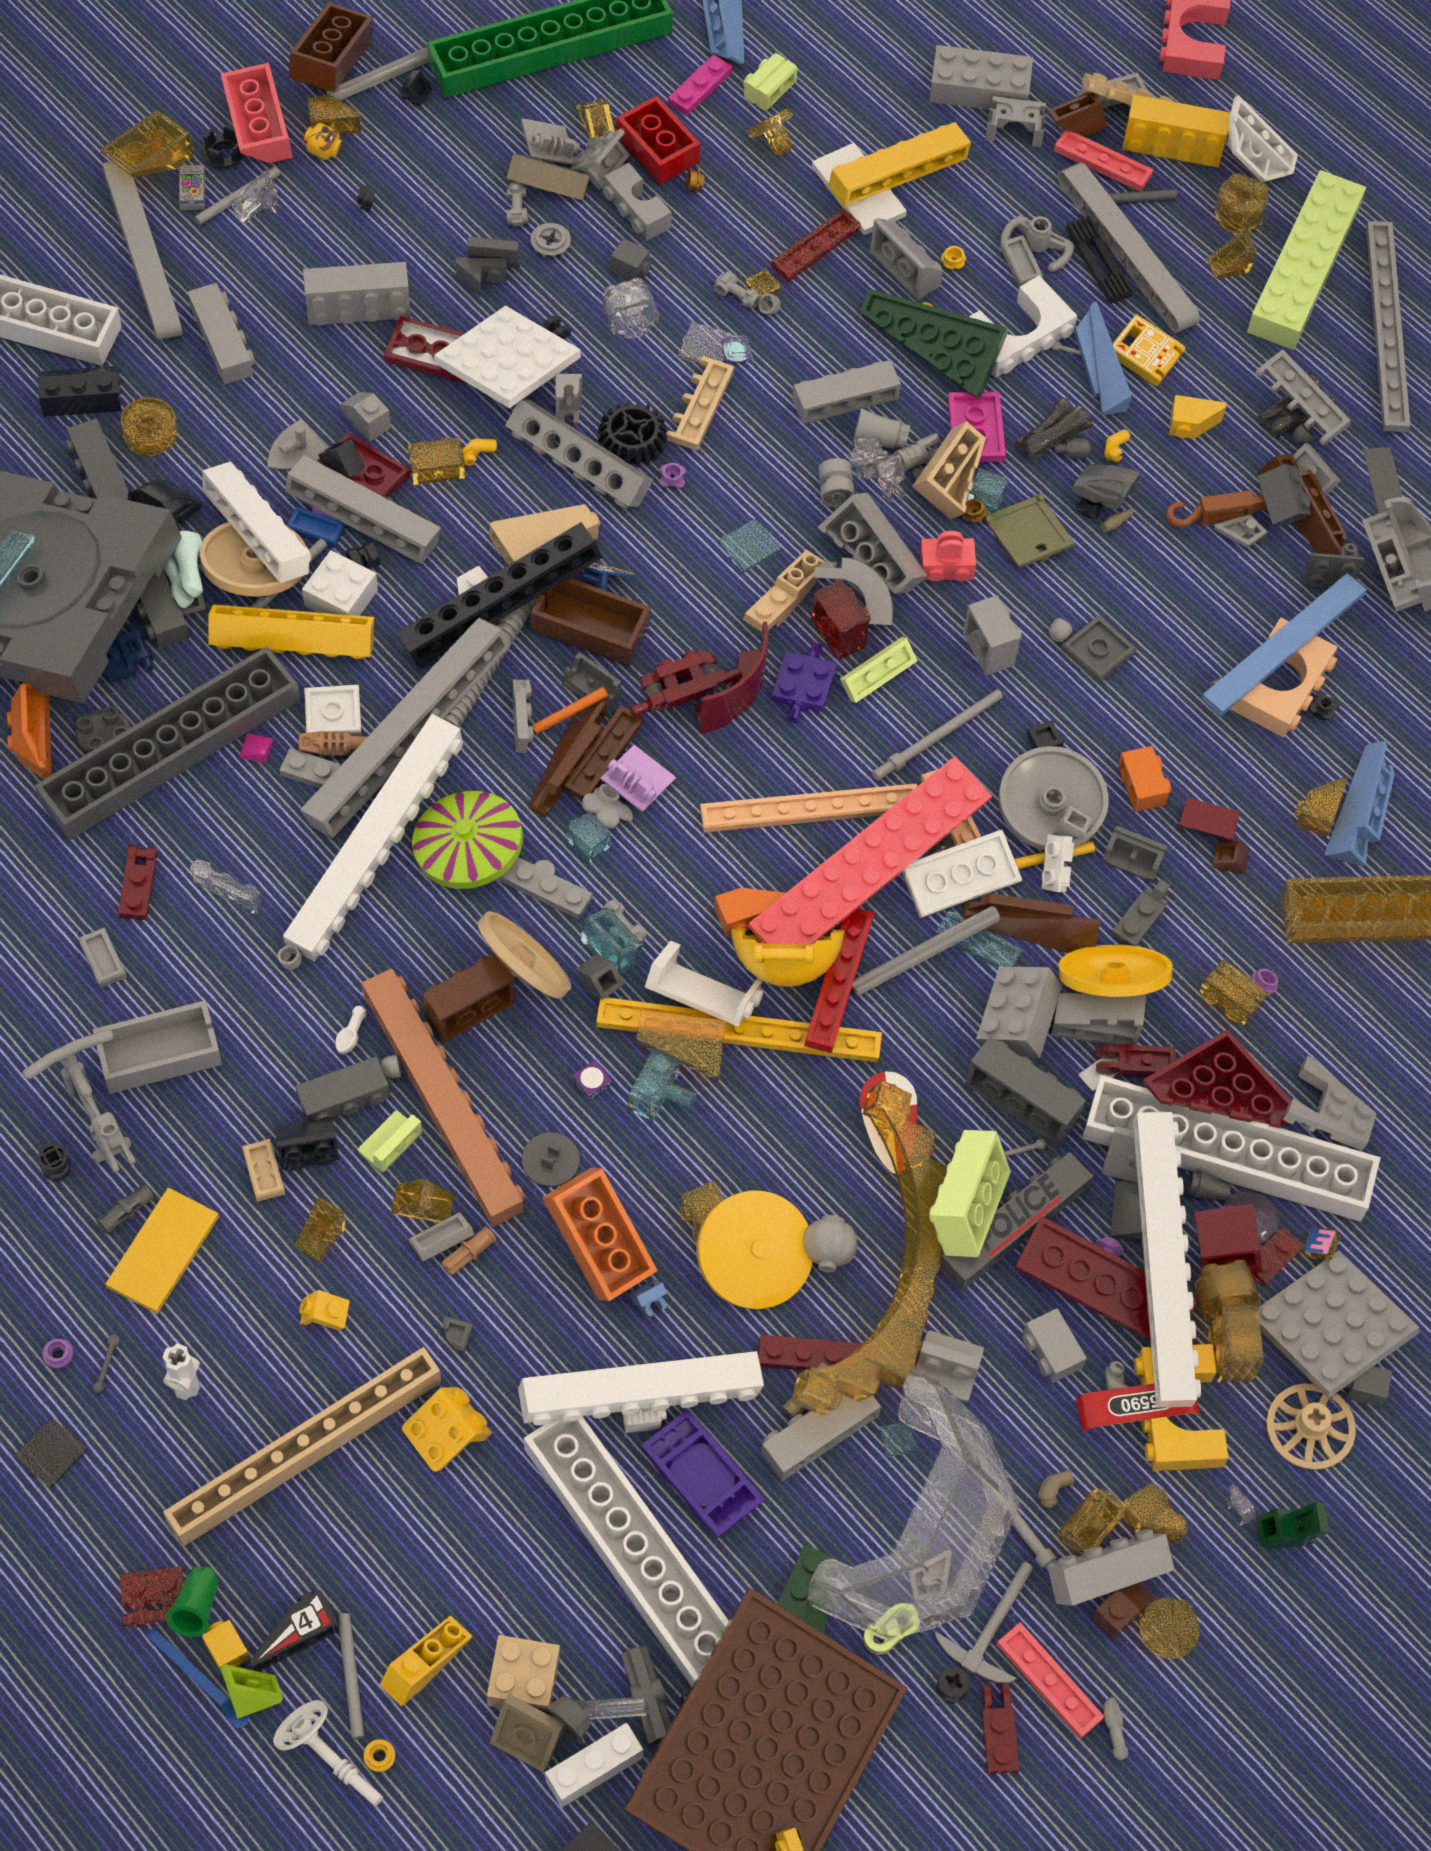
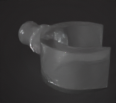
(1241, 1504)

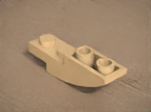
(786, 594)

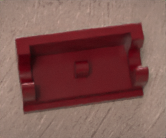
(1209, 819)

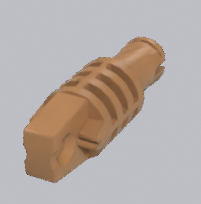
(329, 743)

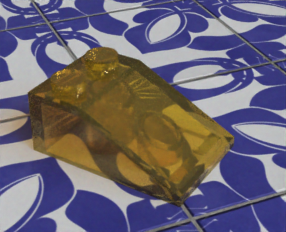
(150, 146)

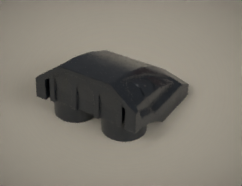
(167, 496)

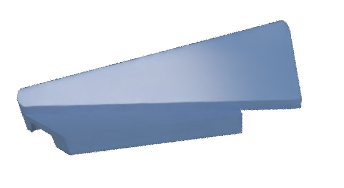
(725, 28)
(1102, 363)
(1363, 807)

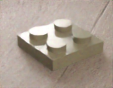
(526, 1733)

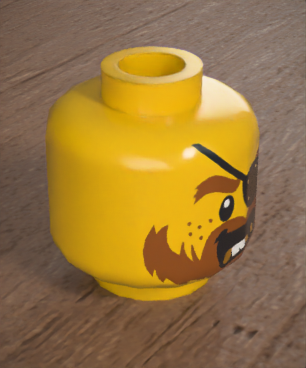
(322, 141)

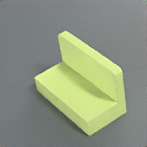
(390, 1140)

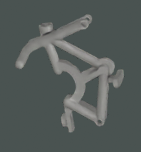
(103, 1127)

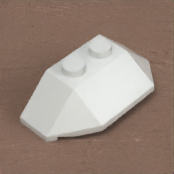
(1258, 144)

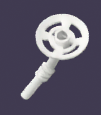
(302, 1728)

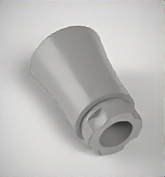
(889, 431)

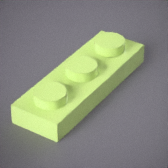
(878, 669)

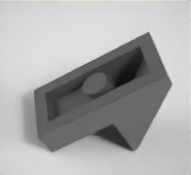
(478, 270)

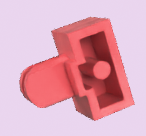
(948, 557)

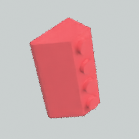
(257, 113)

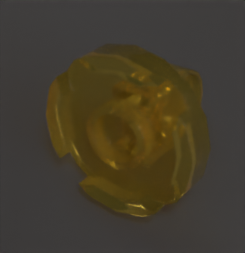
(774, 132)

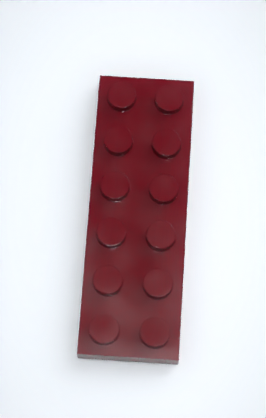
(1088, 1275)

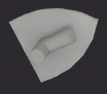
(292, 445)

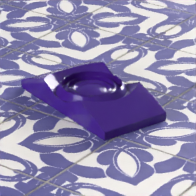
(702, 1474)

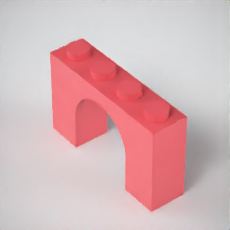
(1184, 54)

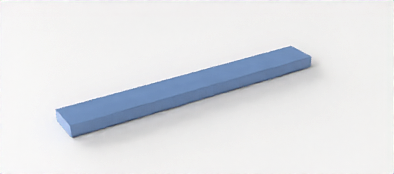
(1283, 644)

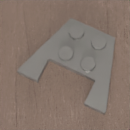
(1338, 1112)

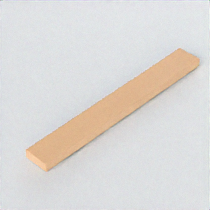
(801, 808)

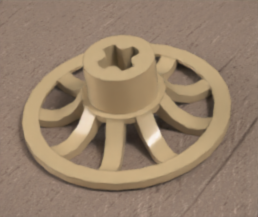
(1313, 1424)

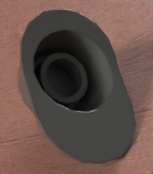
(574, 1716)

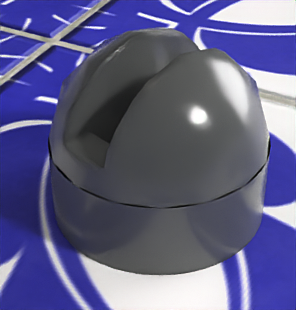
(1303, 435)

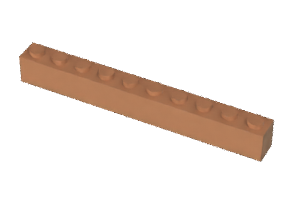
(443, 1098)

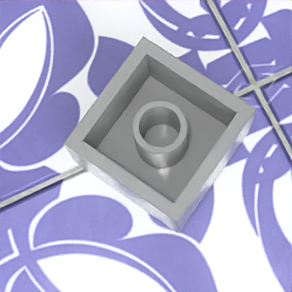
(992, 635)

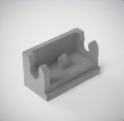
(568, 396)

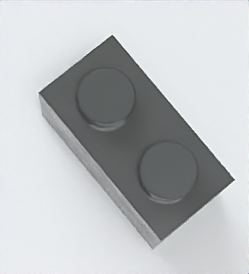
(1284, 495)

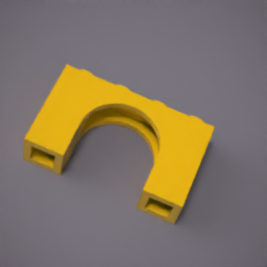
(1179, 1448)

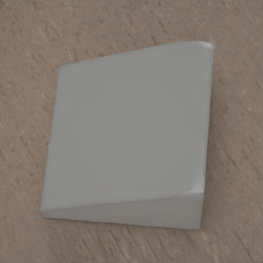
(1073, 823)

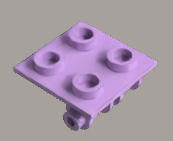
(637, 778)

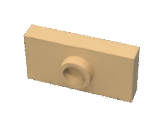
(263, 1170)

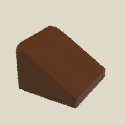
(1231, 856)

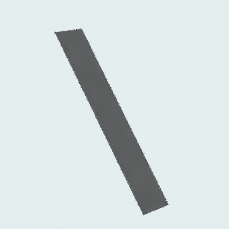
(1382, 475)

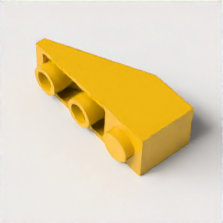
(424, 1660)

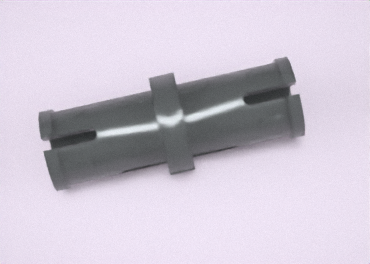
(124, 1209)

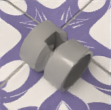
(835, 482)

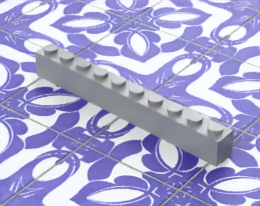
(385, 747)

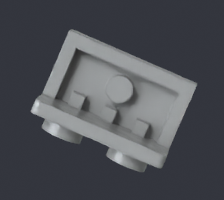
(601, 157)
(950, 1362)

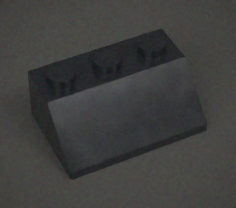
(80, 391)

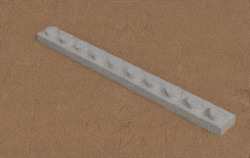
(1387, 327)

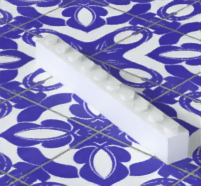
(373, 837)
(1165, 1260)

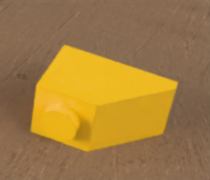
(1194, 416)

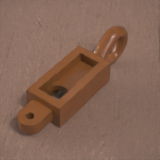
(1218, 508)

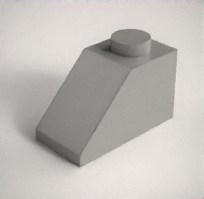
(367, 414)

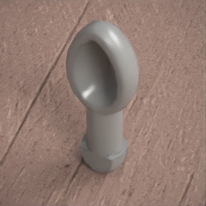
(1114, 1721)

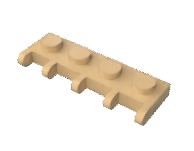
(1118, 91)
(702, 403)

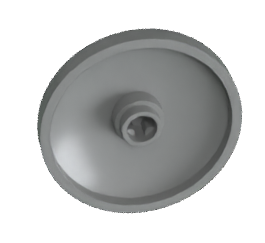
(1043, 786)

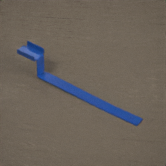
(199, 1678)

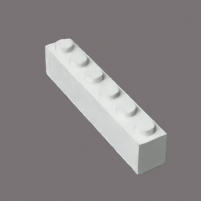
(256, 522)

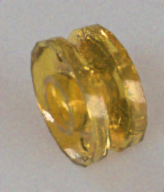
(136, 430)

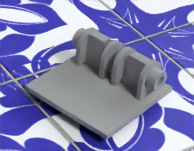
(549, 142)

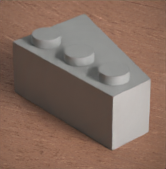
(1099, 1018)

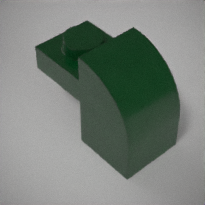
(1292, 1528)

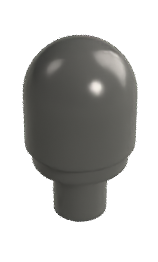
(1075, 448)

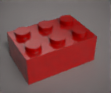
(658, 140)

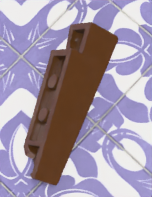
(575, 742)

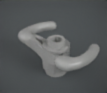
(1040, 238)

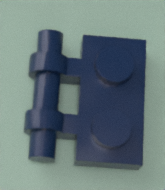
(121, 662)

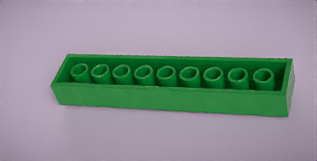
(543, 41)

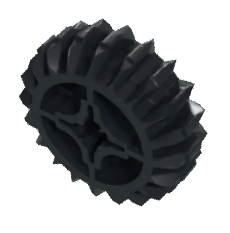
(637, 426)

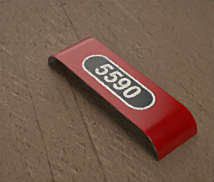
(1124, 1406)

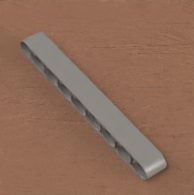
(1129, 248)
(142, 252)

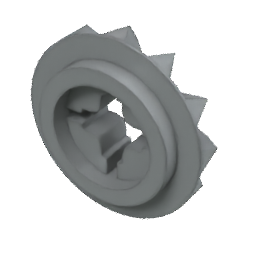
(546, 232)

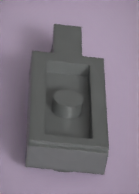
(1142, 915)

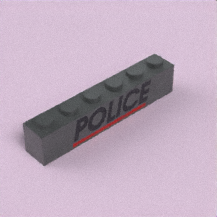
(1016, 1220)

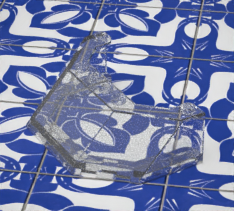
(949, 1535)

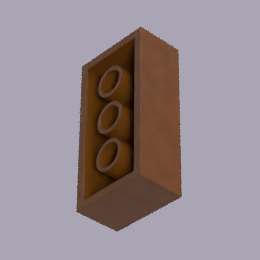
(330, 47)

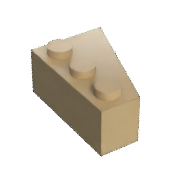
(951, 470)

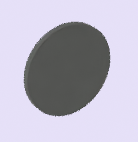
(550, 1159)

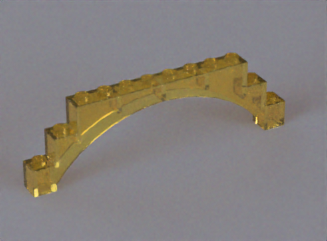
(897, 1339)

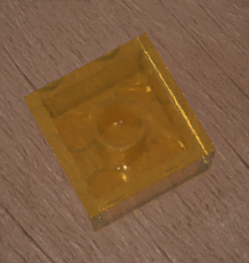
(1237, 1343)

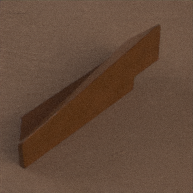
(1322, 527)
(1037, 922)

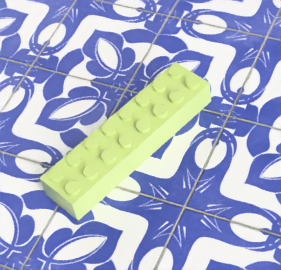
(1306, 260)

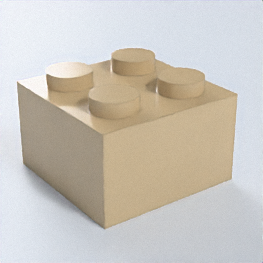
(523, 1670)

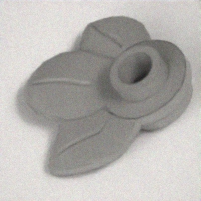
(607, 806)

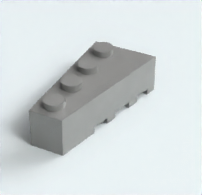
(872, 540)

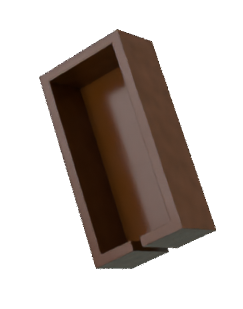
(592, 620)

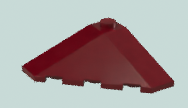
(1222, 1081)

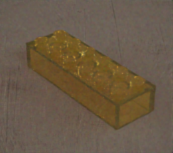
(1357, 908)

